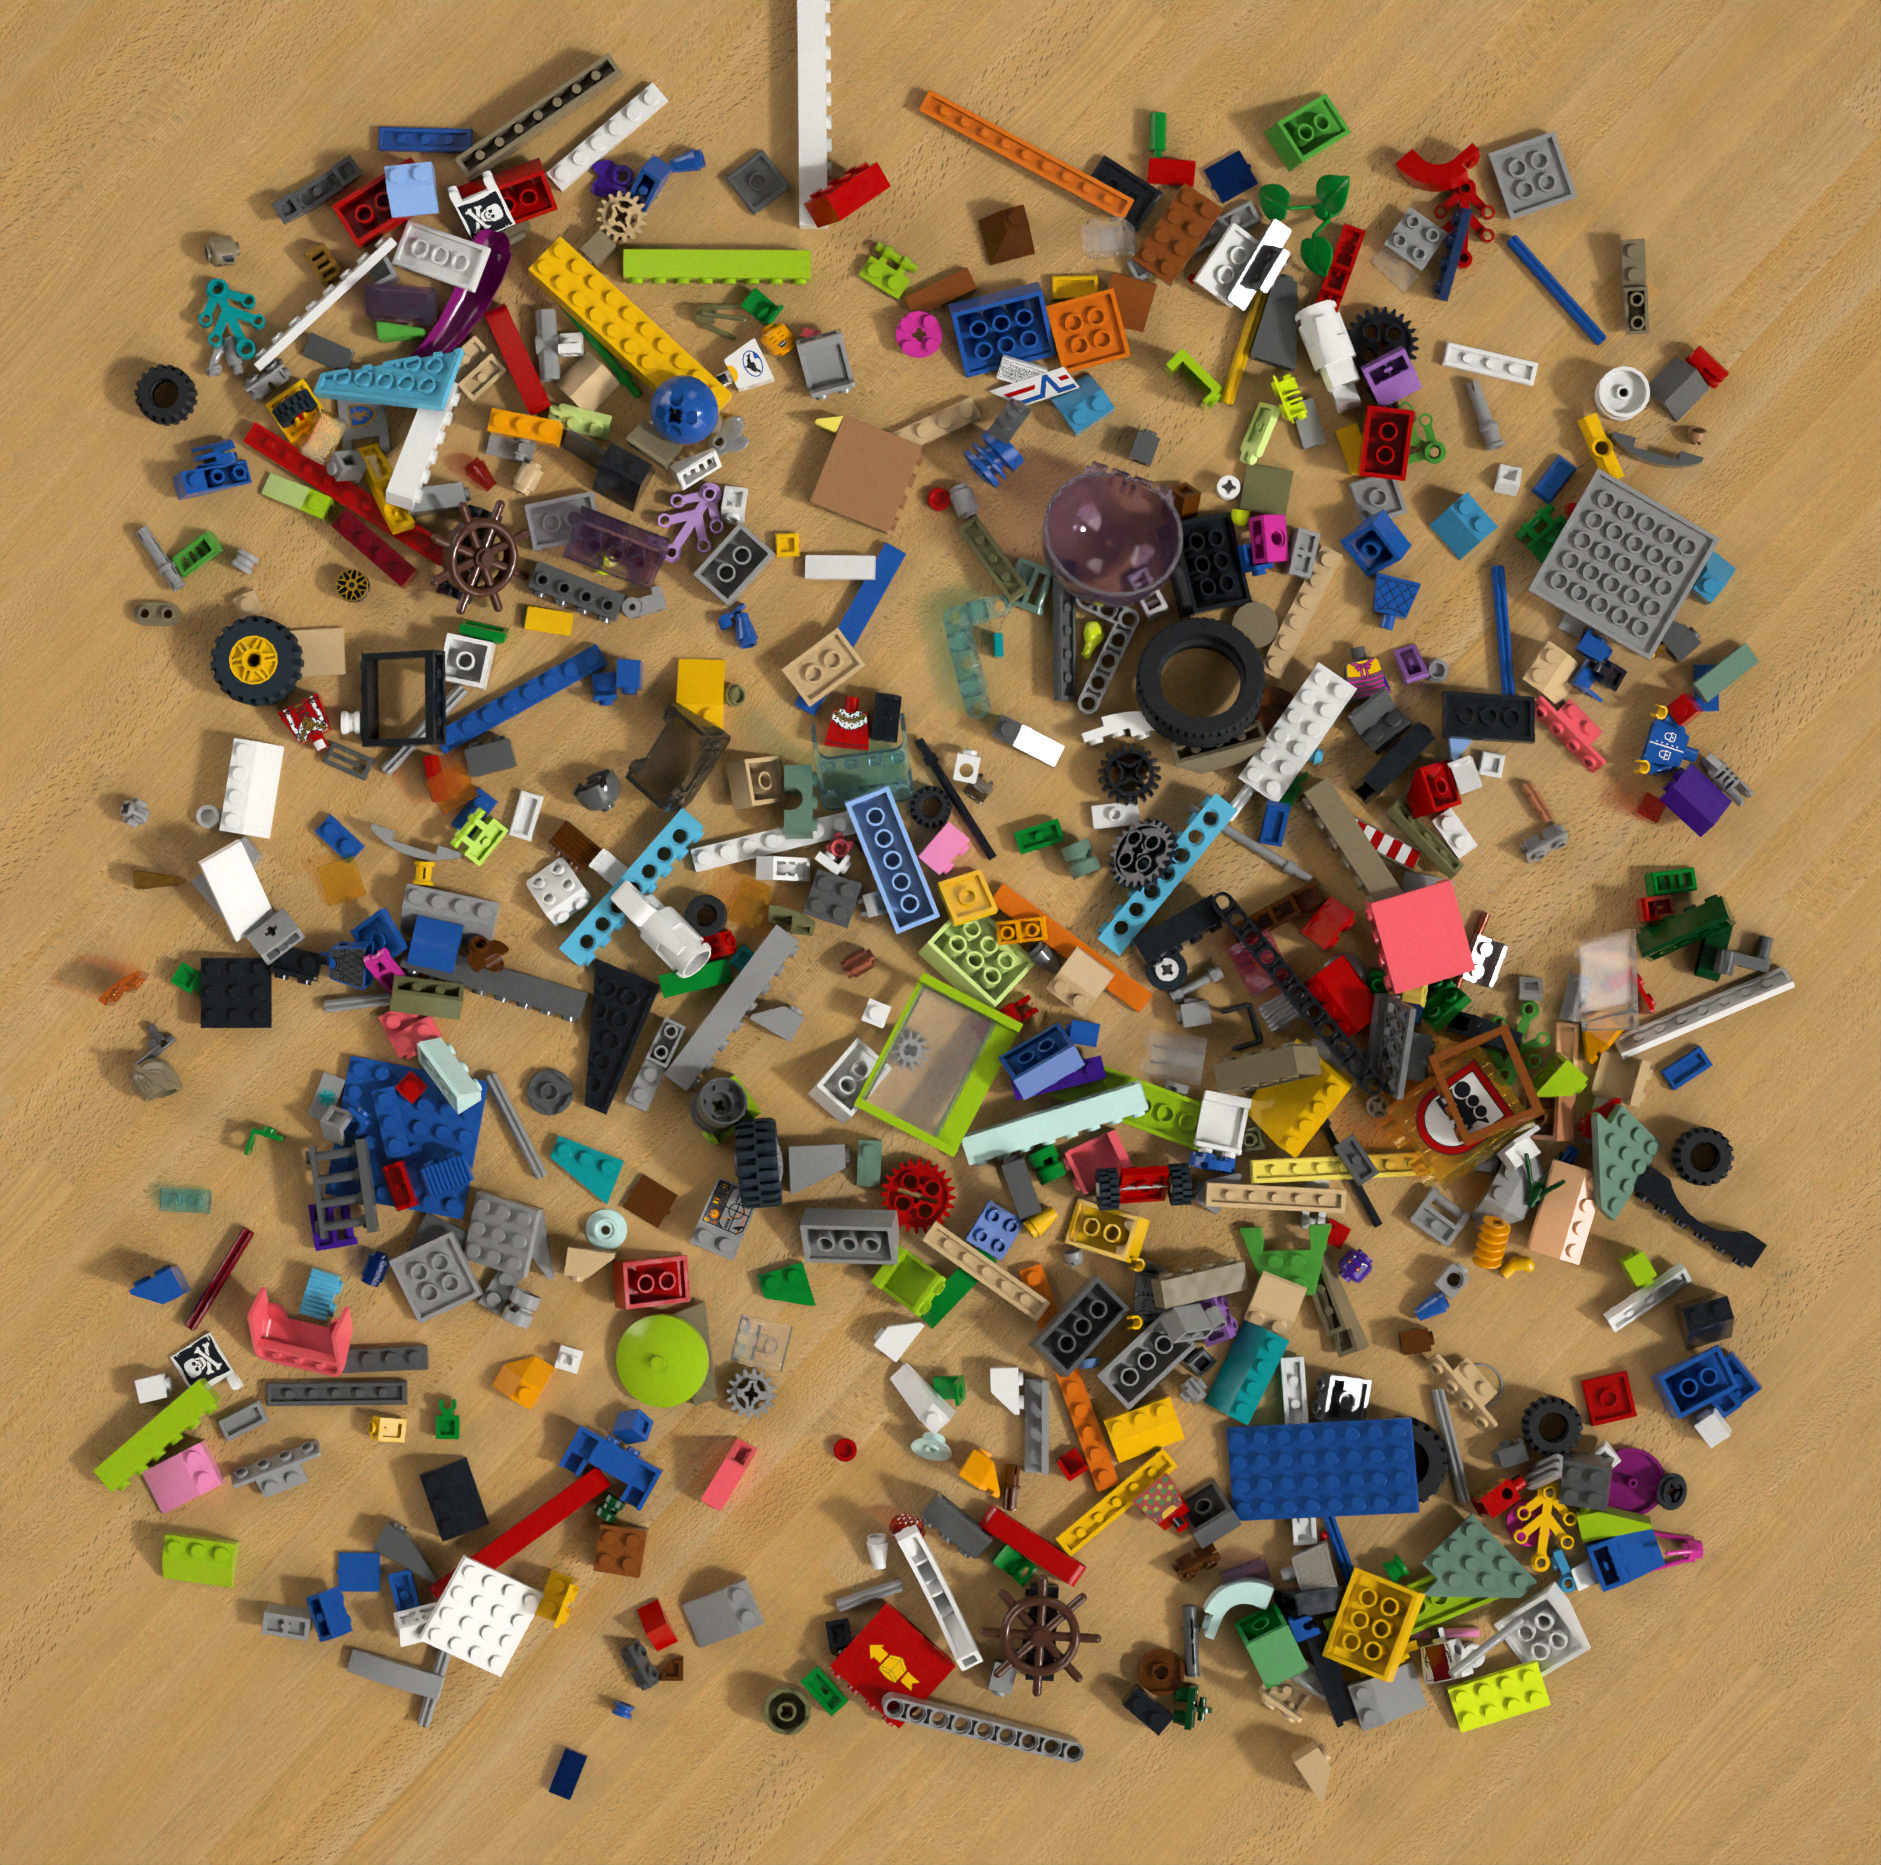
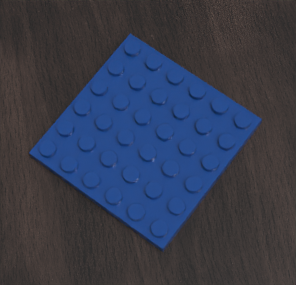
(431, 1132)

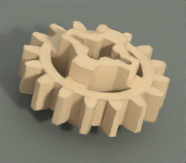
(631, 211)

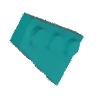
(589, 1166)

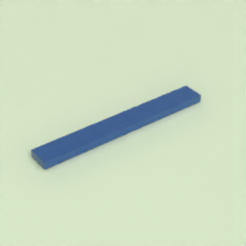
(864, 605)

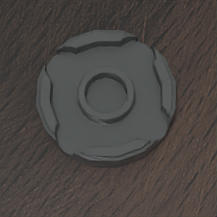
(550, 1092)

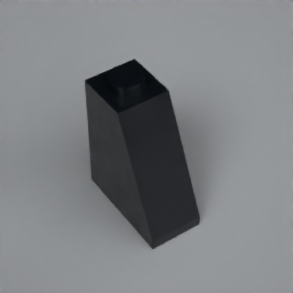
(1309, 1601)

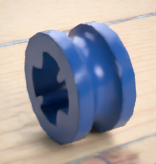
(623, 1709)

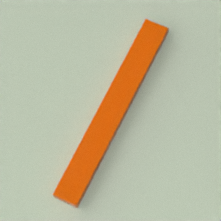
(1065, 943)

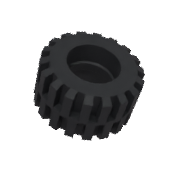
(152, 381)
(1722, 1160)
(1537, 1411)

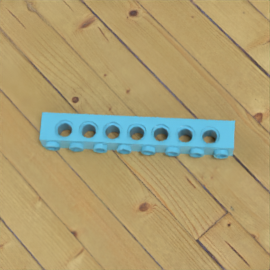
(682, 821)
(1119, 942)

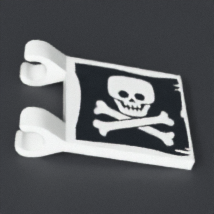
(482, 209)
(205, 1361)

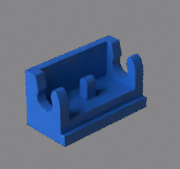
(1302, 1628)

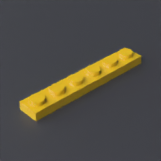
(1115, 1502)

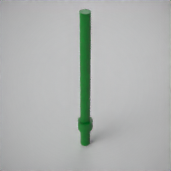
(623, 377)

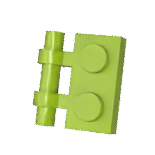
(885, 277)
(484, 839)

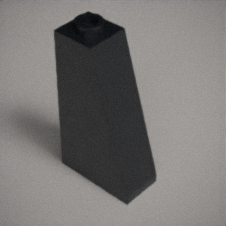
(1393, 763)

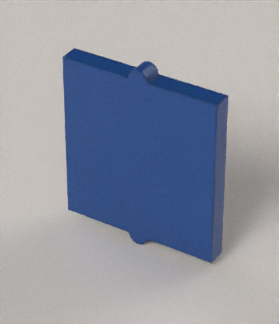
(359, 1571)

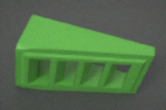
(393, 332)
(214, 544)

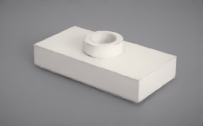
(1114, 815)

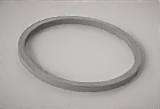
(1501, 1391)

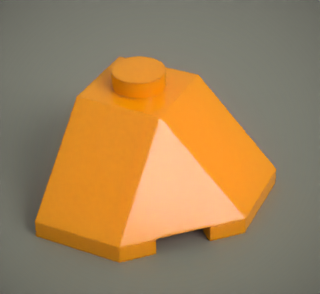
(1597, 1042)
(524, 1380)
(981, 1471)

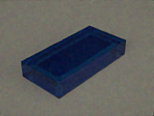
(568, 1773)

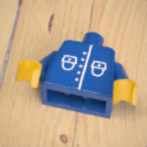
(1665, 745)

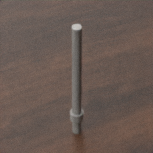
(1289, 867)

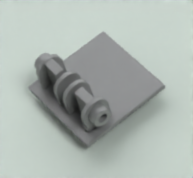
(1415, 238)
(516, 449)

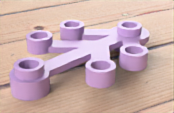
(694, 519)

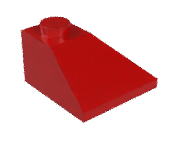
(1432, 790)

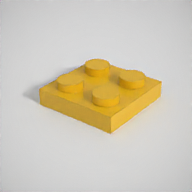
(967, 897)

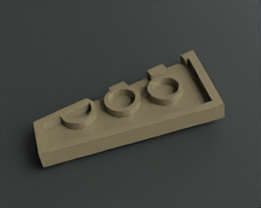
(697, 1317)

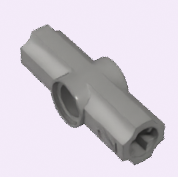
(547, 345)

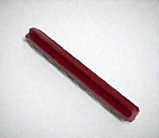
(219, 1279)

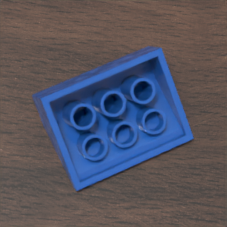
(999, 324)

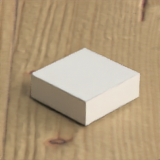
(1491, 764)

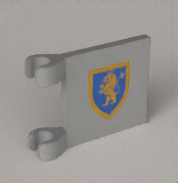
(364, 422)

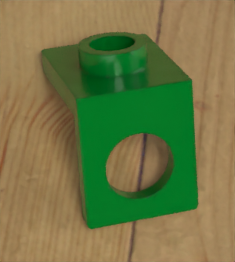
(761, 307)
(265, 1131)
(950, 1387)
(1013, 1563)

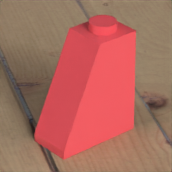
(728, 1474)

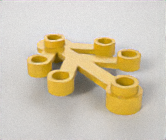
(1545, 1522)

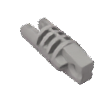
(1726, 779)

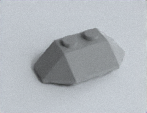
(1507, 1193)

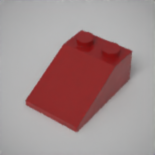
(650, 1281)

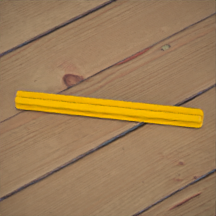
(1244, 347)

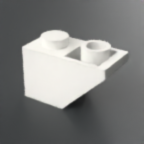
(1005, 1387)

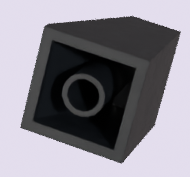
(622, 477)
(1705, 1320)

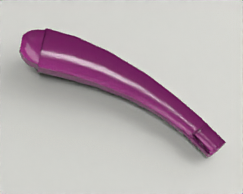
(466, 307)

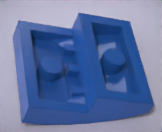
(435, 944)
(1747, 1387)

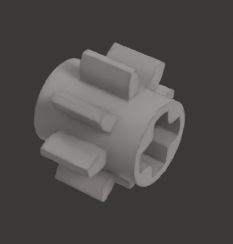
(134, 812)
(1192, 1390)

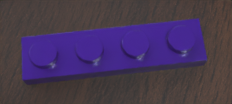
(1091, 1071)

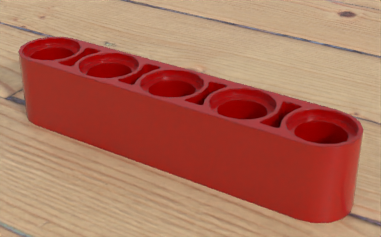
(517, 359)
(1032, 1545)

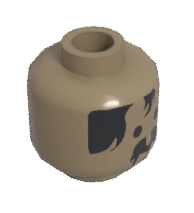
(222, 251)

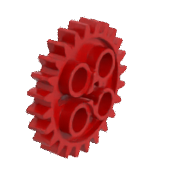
(924, 1175)

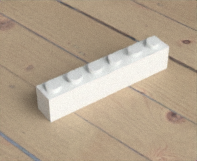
(419, 453)

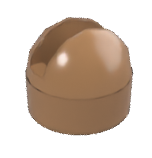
(1696, 434)

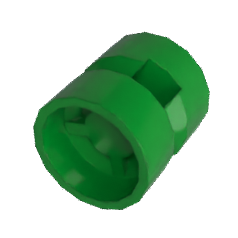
(1051, 1171)

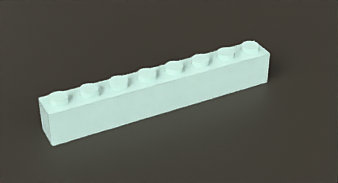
(1055, 1122)

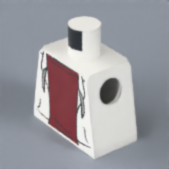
(1441, 1657)

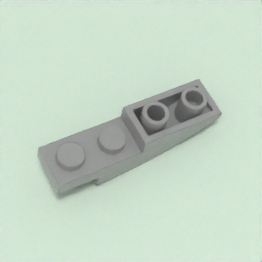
(655, 1065)

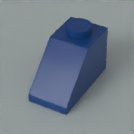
(650, 181)

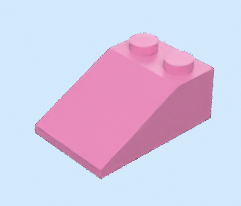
(183, 1477)

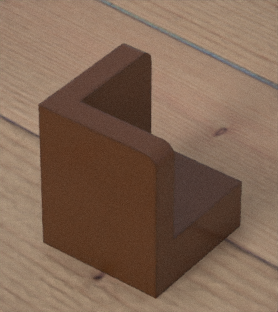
(1186, 500)

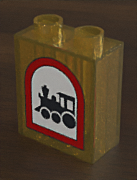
(1481, 1101)

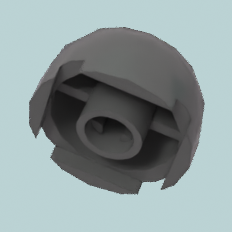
(599, 791)

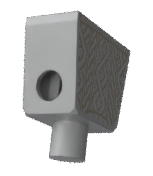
(1312, 1568)

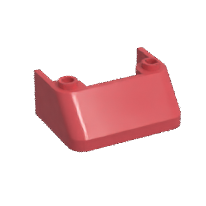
(299, 1342)

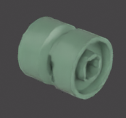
(1080, 858)

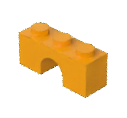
(527, 427)

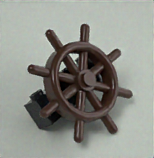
(473, 554)
(1040, 1634)

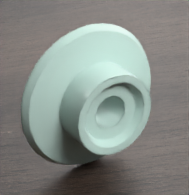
(614, 1221)
(931, 1447)

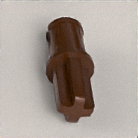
(1011, 1486)

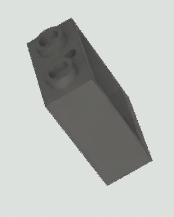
(1020, 1186)

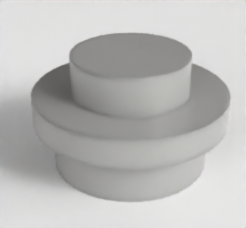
(1437, 670)

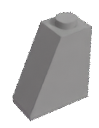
(441, 499)
(814, 1163)

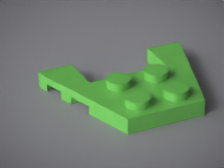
(1295, 1265)

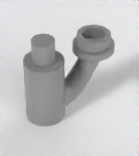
(229, 347)

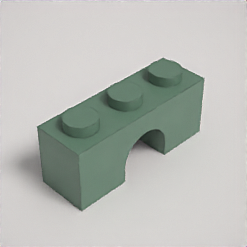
(800, 822)

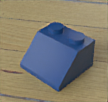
(1376, 543)

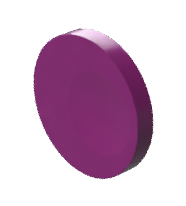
(1635, 1481)

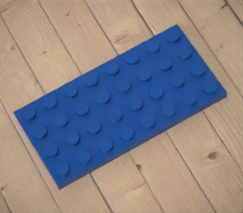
(1323, 1469)

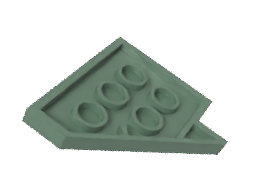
(1620, 1158)
(1475, 1565)

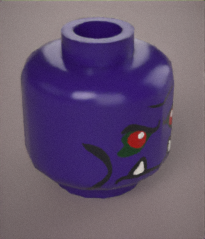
(1355, 1265)

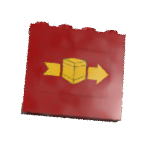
(891, 1657)

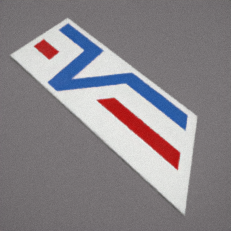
(1038, 387)

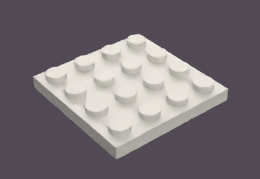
(481, 1616)

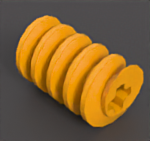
(1491, 1242)

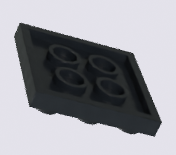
(236, 993)

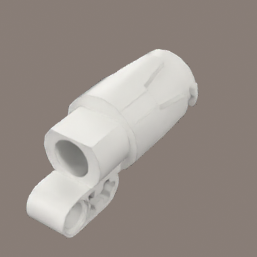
(1331, 352)
(663, 930)

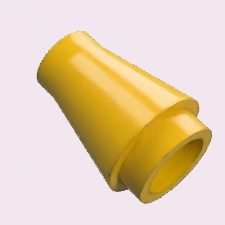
(1039, 1222)

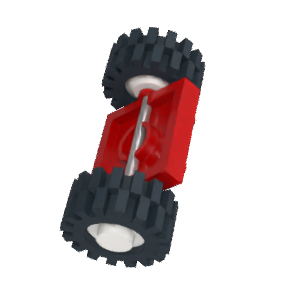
(1143, 1185)

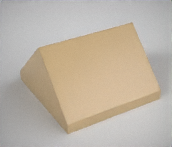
(588, 383)

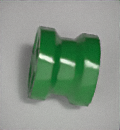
(1395, 1568)

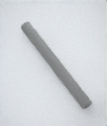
(1485, 1647)

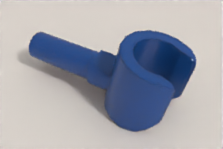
(725, 620)

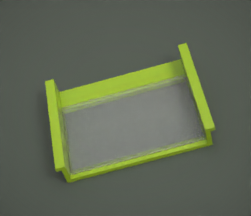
(938, 1064)

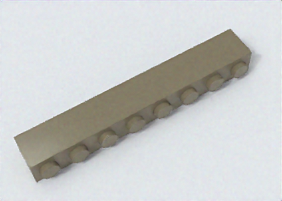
(539, 117)

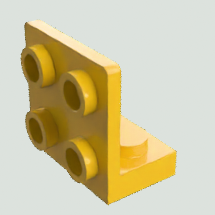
(558, 1593)

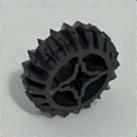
(1122, 768)

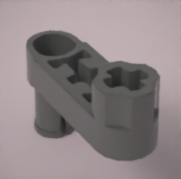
(1727, 960)

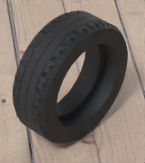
(1209, 635)

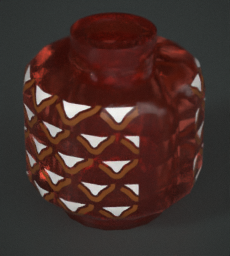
(905, 1520)

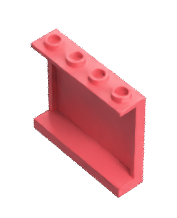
(1419, 937)

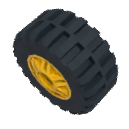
(236, 657)

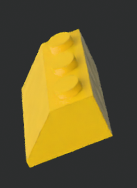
(1143, 1428)

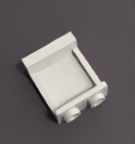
(1221, 1124)

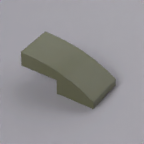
(799, 923)

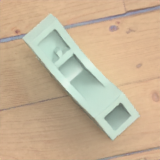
(1239, 1591)

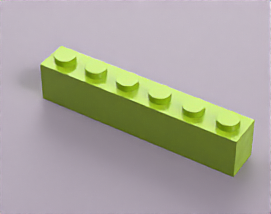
(157, 1435)

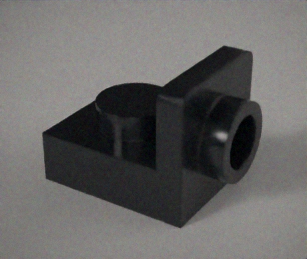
(838, 1635)

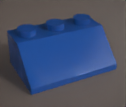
(1041, 1061)

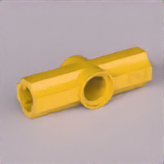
(1593, 434)

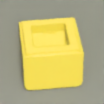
(829, 424)

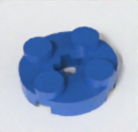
(1210, 1162)

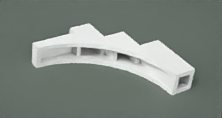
(939, 1597)

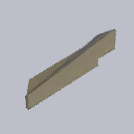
(1336, 1311)

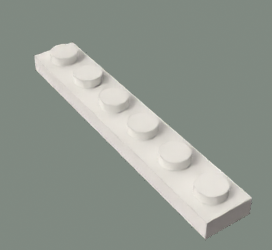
(607, 137)

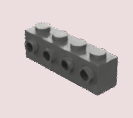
(577, 592)

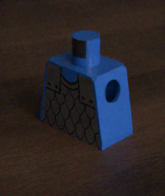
(347, 963)

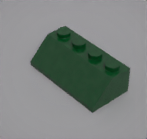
(1685, 928)

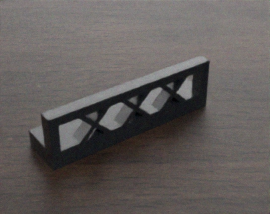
(1331, 1680)

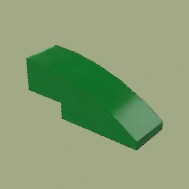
(708, 976)

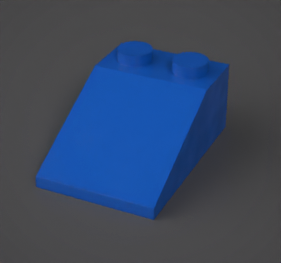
(1694, 1382)

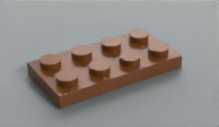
(1177, 234)

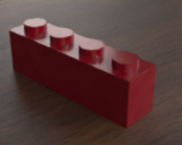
(375, 549)

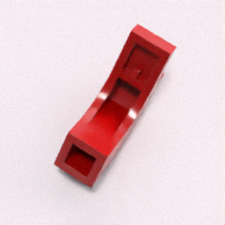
(1437, 176)

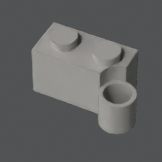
(1192, 1322)

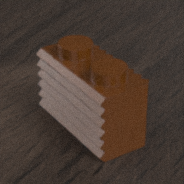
(574, 846)

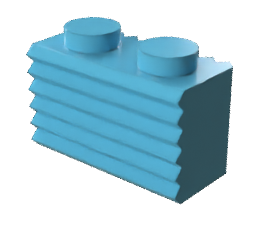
(321, 1294)

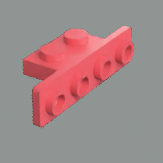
(1572, 729)

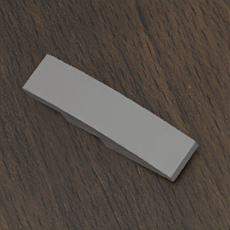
(396, 1674)

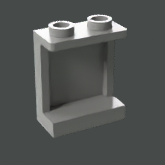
(825, 364)

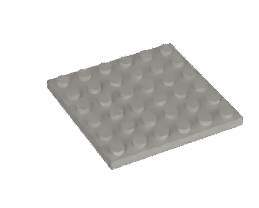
(1623, 564)

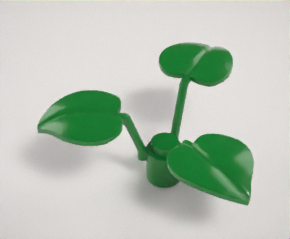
(1333, 193)

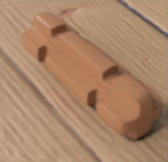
(1537, 801)

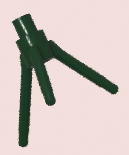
(1536, 1189)

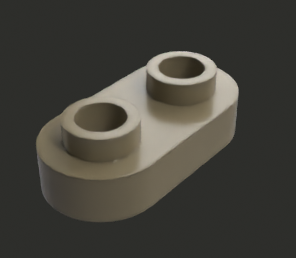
(157, 614)

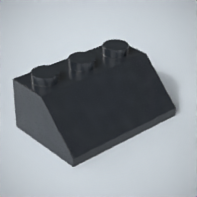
(454, 1499)

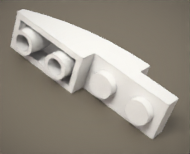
(1116, 725)

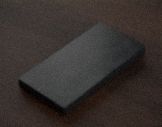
(1488, 717)

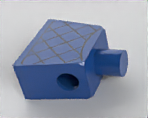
(1393, 598)

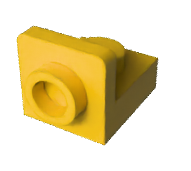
(387, 1429)

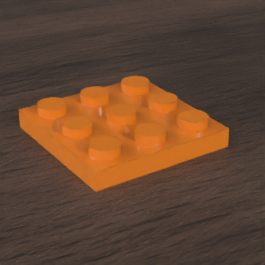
(1088, 330)

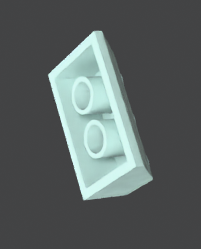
(449, 1074)

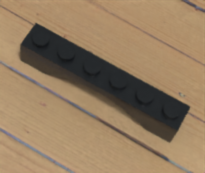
(1738, 1244)

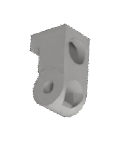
(645, 605)

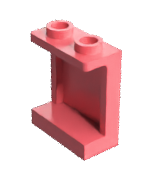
(1099, 1152)

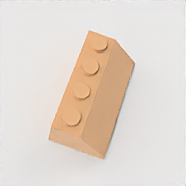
(1564, 1214)

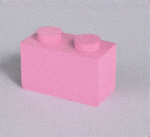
(944, 849)

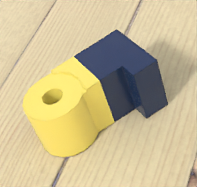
(1417, 999)

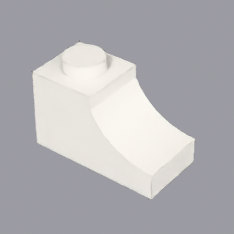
(782, 868)

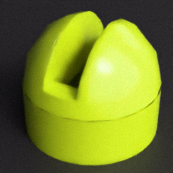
(1240, 517)

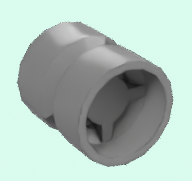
(521, 1307)

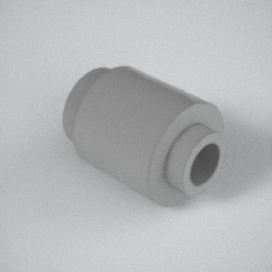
(964, 501)

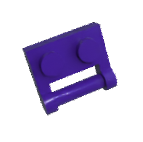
(333, 1240)

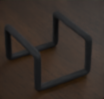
(1254, 1022)

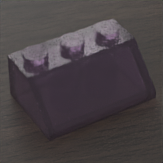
(402, 303)

